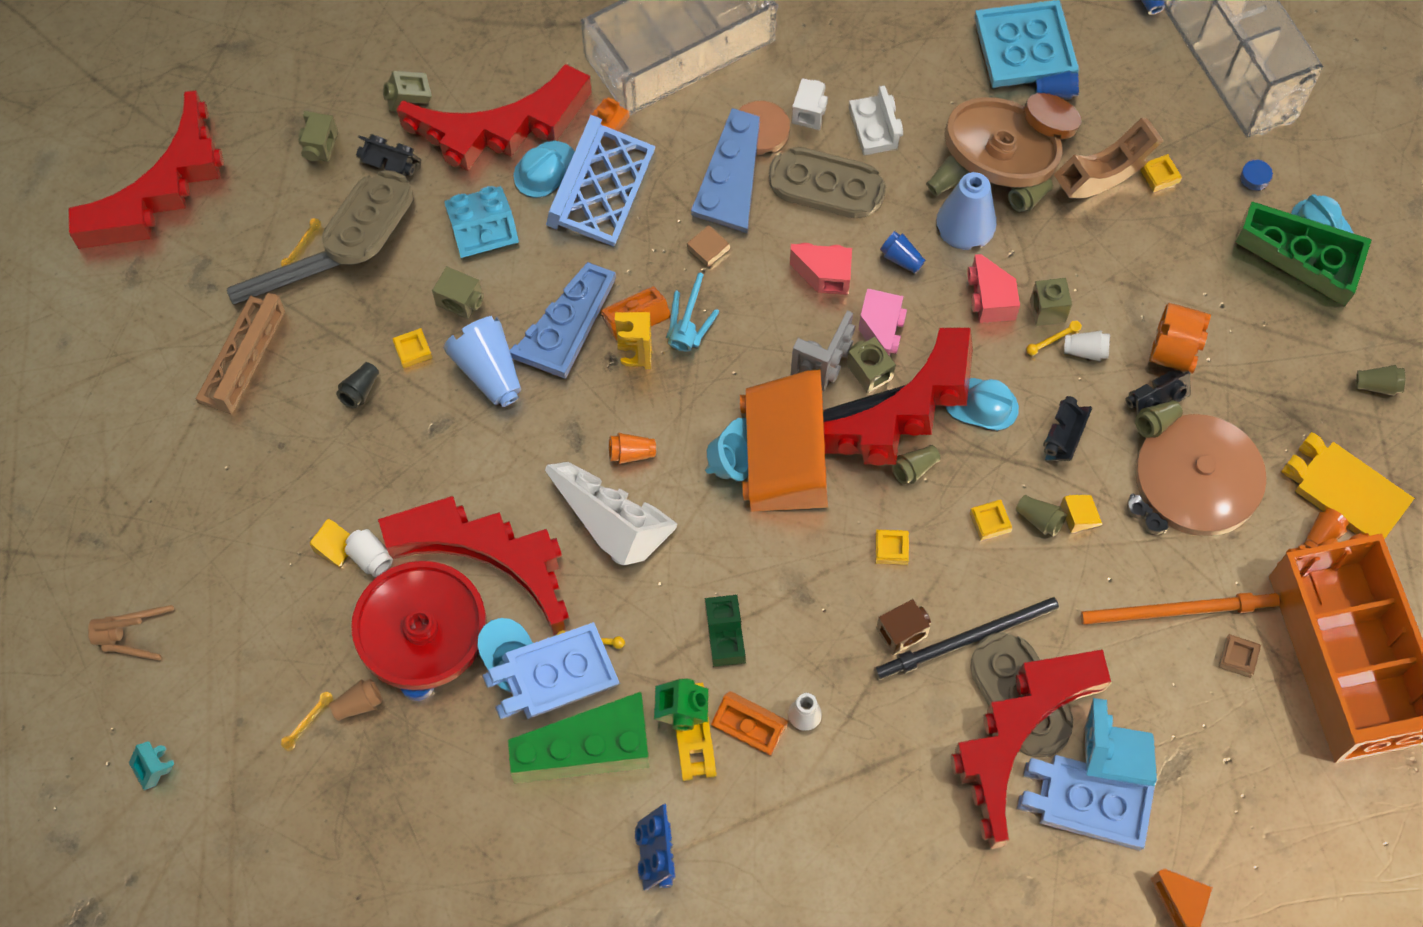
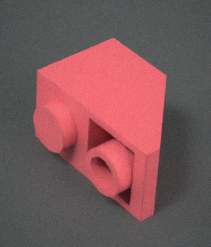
(823, 266)
(995, 291)

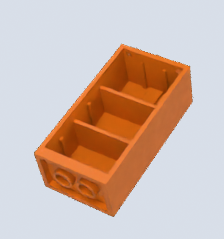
(1354, 643)

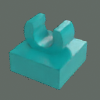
(147, 765)

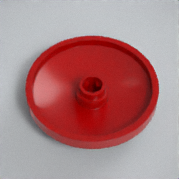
(418, 625)

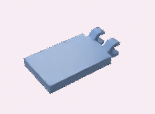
(553, 672)
(1088, 804)

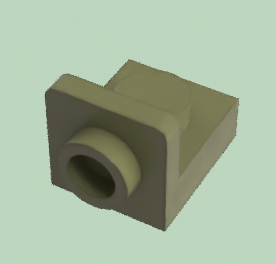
(408, 87)

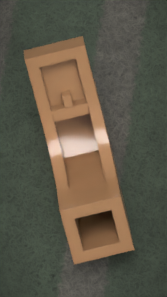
(1101, 171)

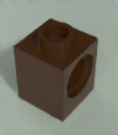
(903, 626)

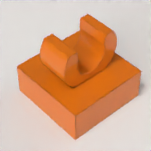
(611, 114)

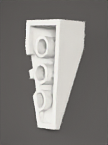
(615, 523)

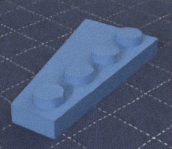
(730, 175)
(563, 328)

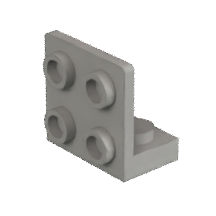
(811, 355)

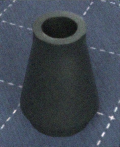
(357, 386)

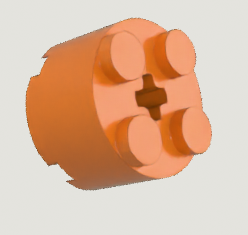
(1180, 337)

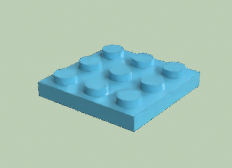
(1025, 42)

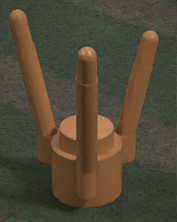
(110, 629)

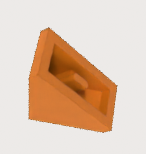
(1182, 897)

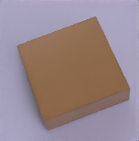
(708, 246)
(1239, 656)

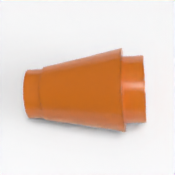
(630, 448)
(1327, 526)

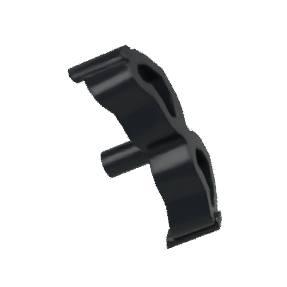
(1141, 510)

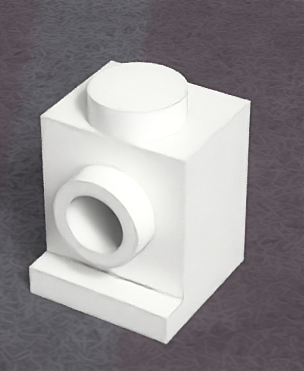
(809, 104)

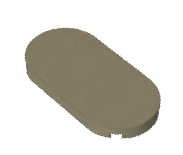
(827, 182)
(367, 217)
(994, 672)

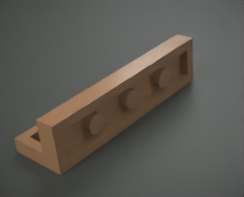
(243, 358)

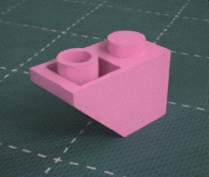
(880, 318)

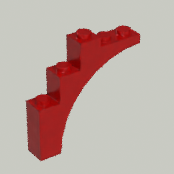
(504, 128)
(162, 188)
(911, 410)
(446, 530)
(989, 760)

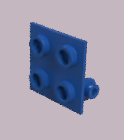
(654, 840)

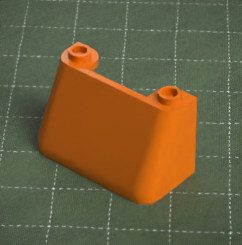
(785, 443)

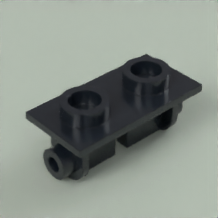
(376, 150)
(1168, 387)
(1065, 436)

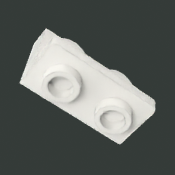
(876, 122)

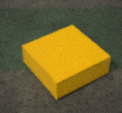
(1161, 173)
(412, 348)
(991, 519)
(892, 547)

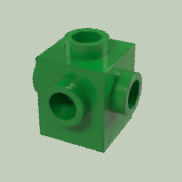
(681, 704)

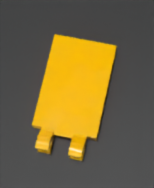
(1348, 486)

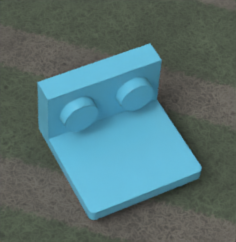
(481, 221)
(1117, 751)

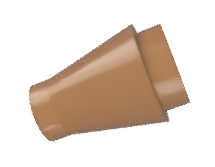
(358, 699)

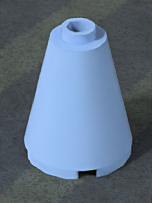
(968, 213)
(486, 360)

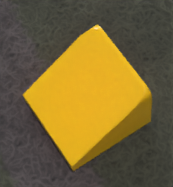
(1080, 512)
(330, 542)

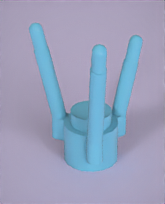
(683, 334)

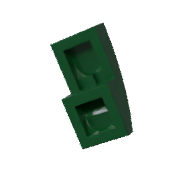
(725, 630)

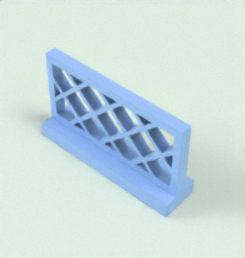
(575, 179)

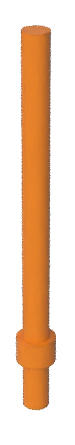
(1242, 602)

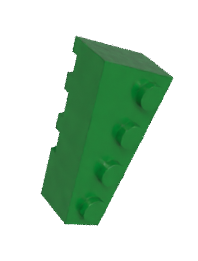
(1306, 249)
(585, 744)

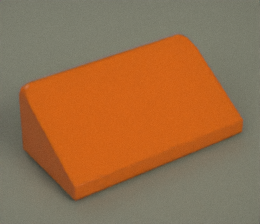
(645, 301)
(749, 722)

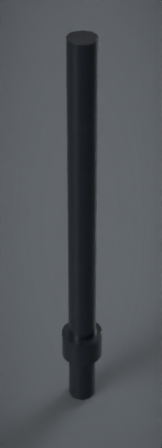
(908, 661)

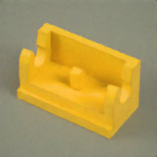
(634, 334)

